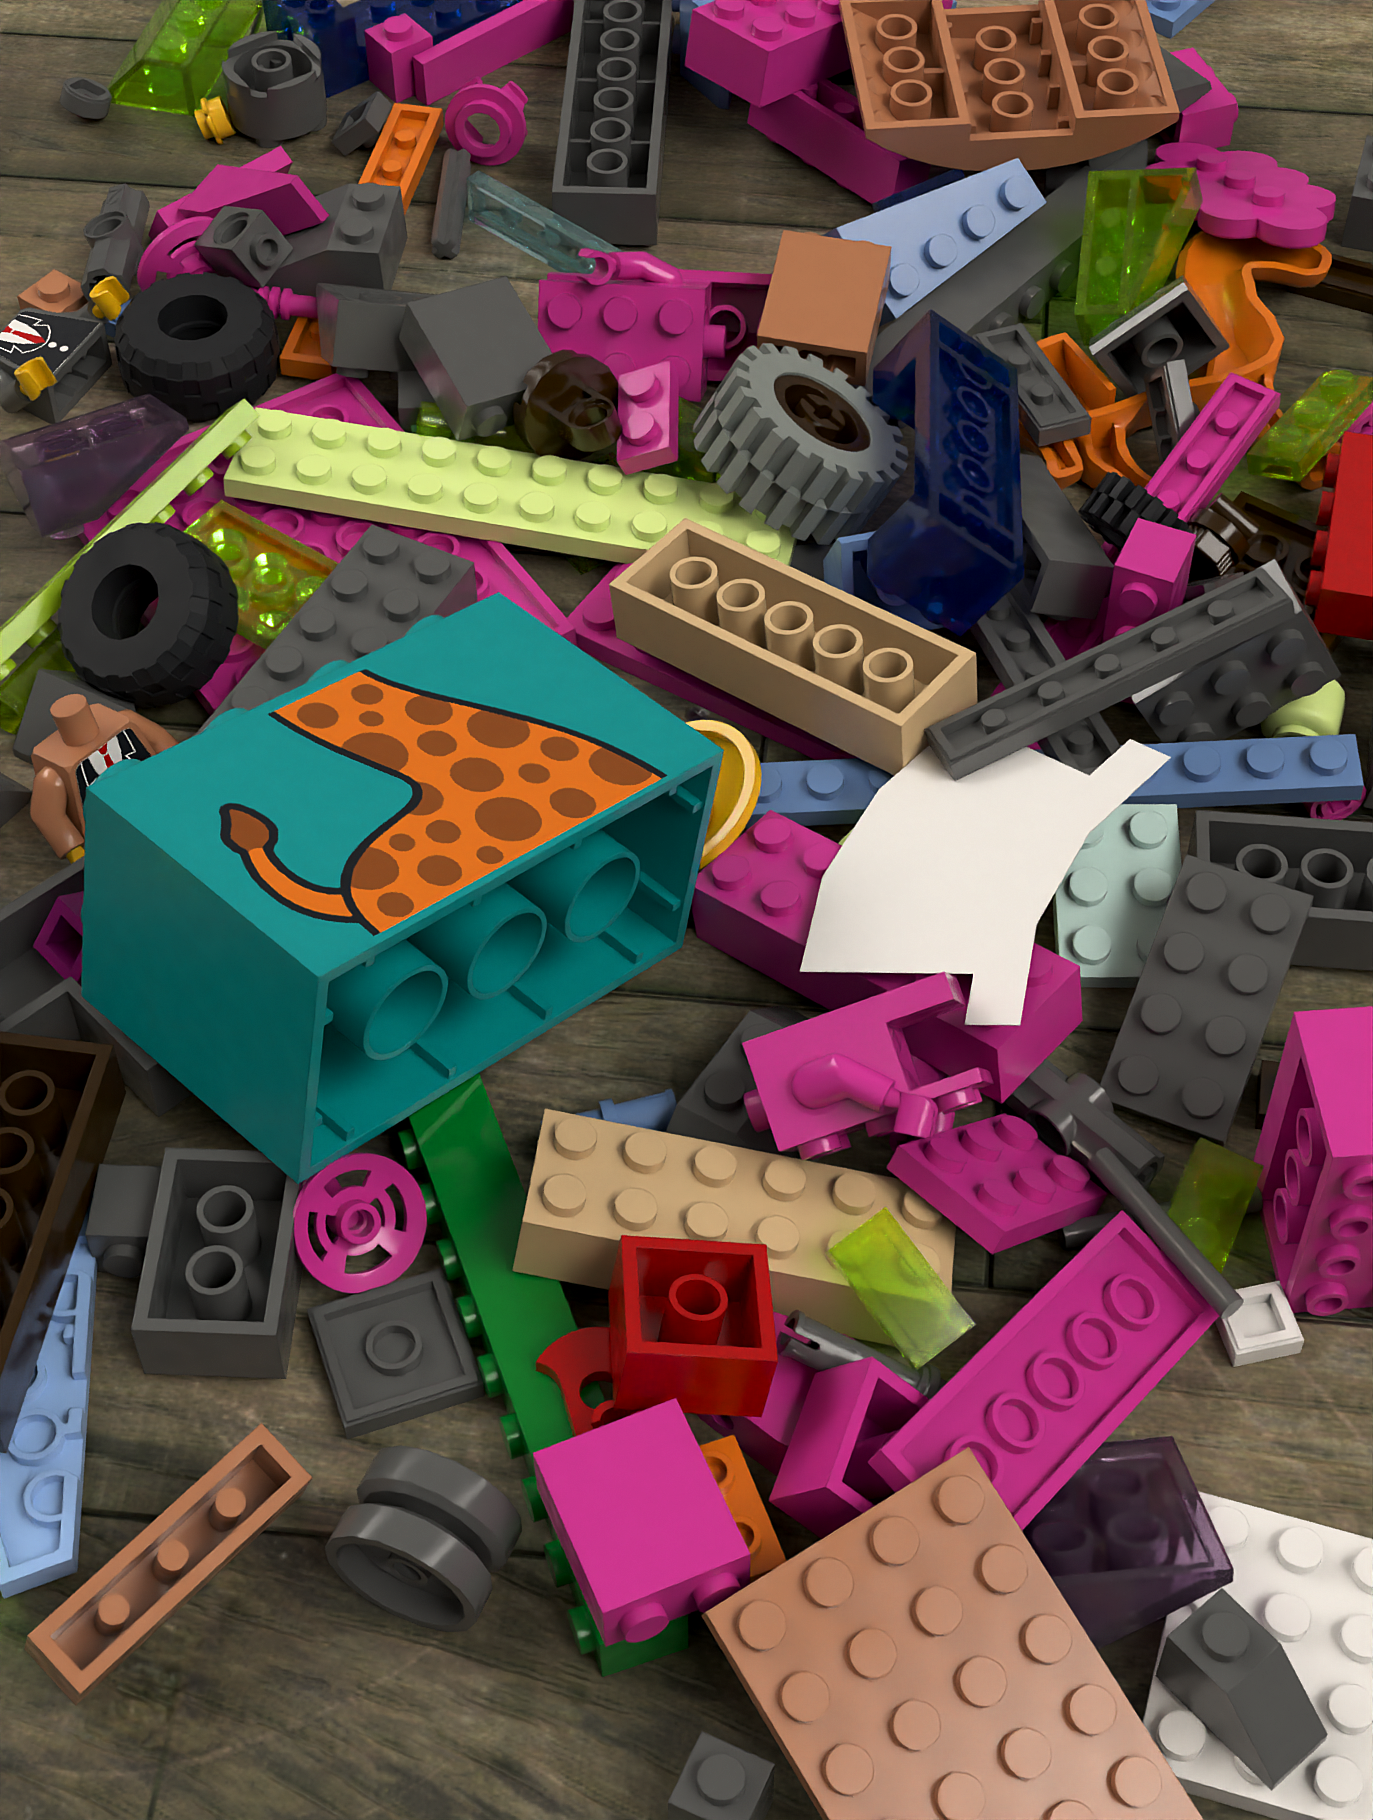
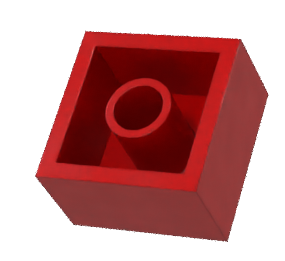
(692, 1325)

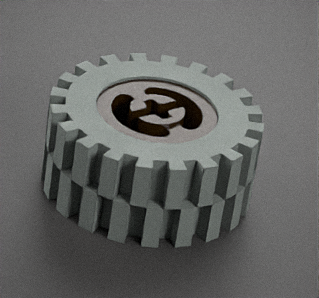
(799, 444)

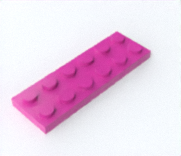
(1058, 1372)

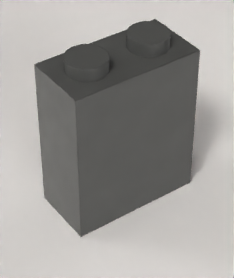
(473, 353)

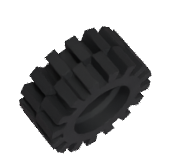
(1118, 504)

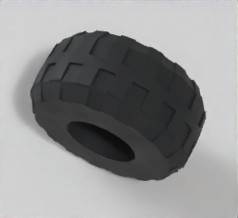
(198, 344)
(113, 590)

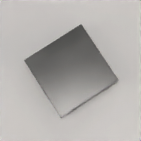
(395, 1353)

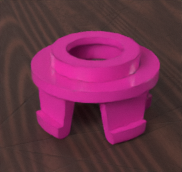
(502, 105)

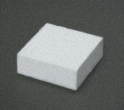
(1261, 1326)

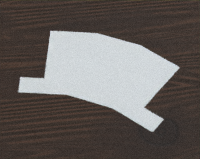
(964, 870)

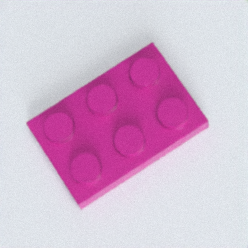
(997, 1181)

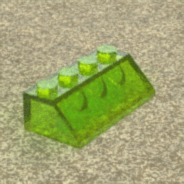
(181, 54)

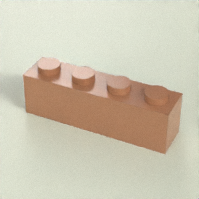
(167, 1564)

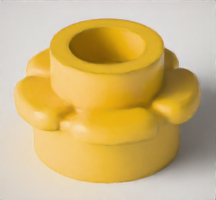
(214, 119)

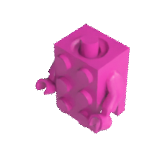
(633, 317)
(856, 1073)

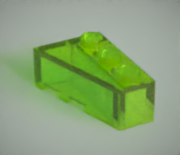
(1130, 240)

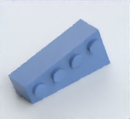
(944, 230)

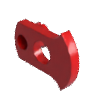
(574, 1363)

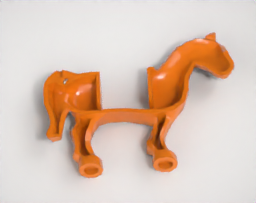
(1224, 280)

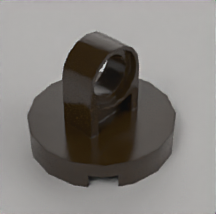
(568, 406)

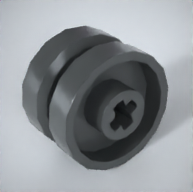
(424, 1538)

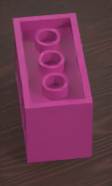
(1321, 1162)

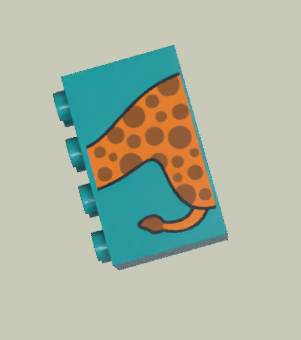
(390, 876)

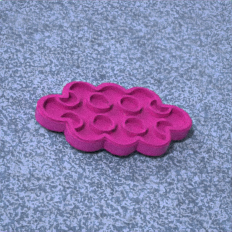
(1252, 196)

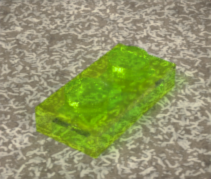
(1213, 1198)

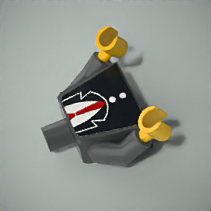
(55, 356)

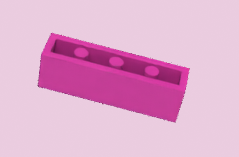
(827, 132)

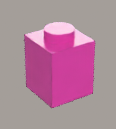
(391, 53)

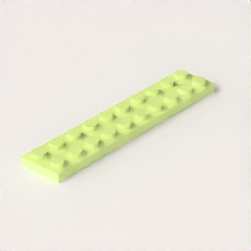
(482, 490)

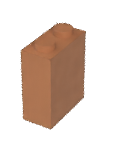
(827, 300)

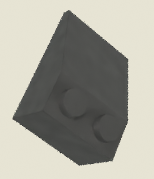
(352, 247)

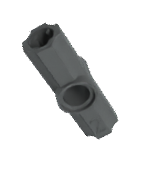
(116, 238)
(1079, 1120)

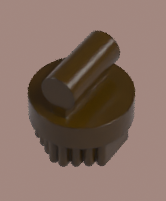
(1221, 536)

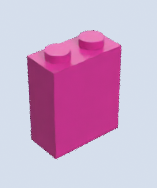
(642, 1522)

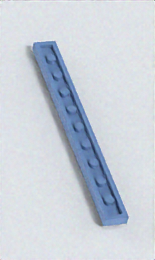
(1193, 777)

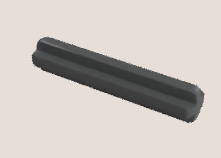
(451, 204)

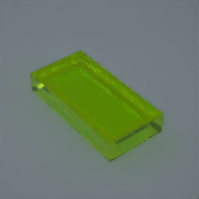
(900, 1288)

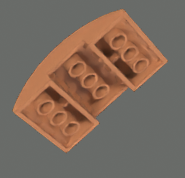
(1007, 80)

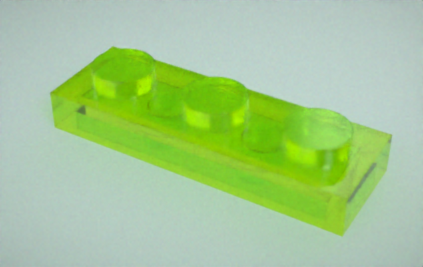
(1311, 426)

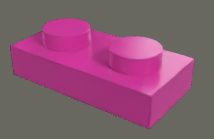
(648, 417)

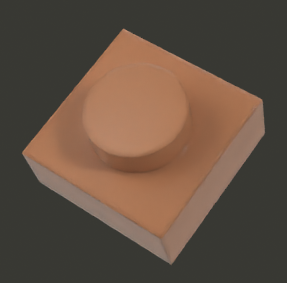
(54, 294)

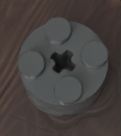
(275, 87)

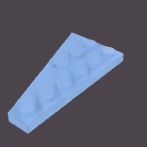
(47, 1449)

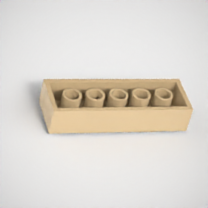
(792, 645)
(622, 1179)

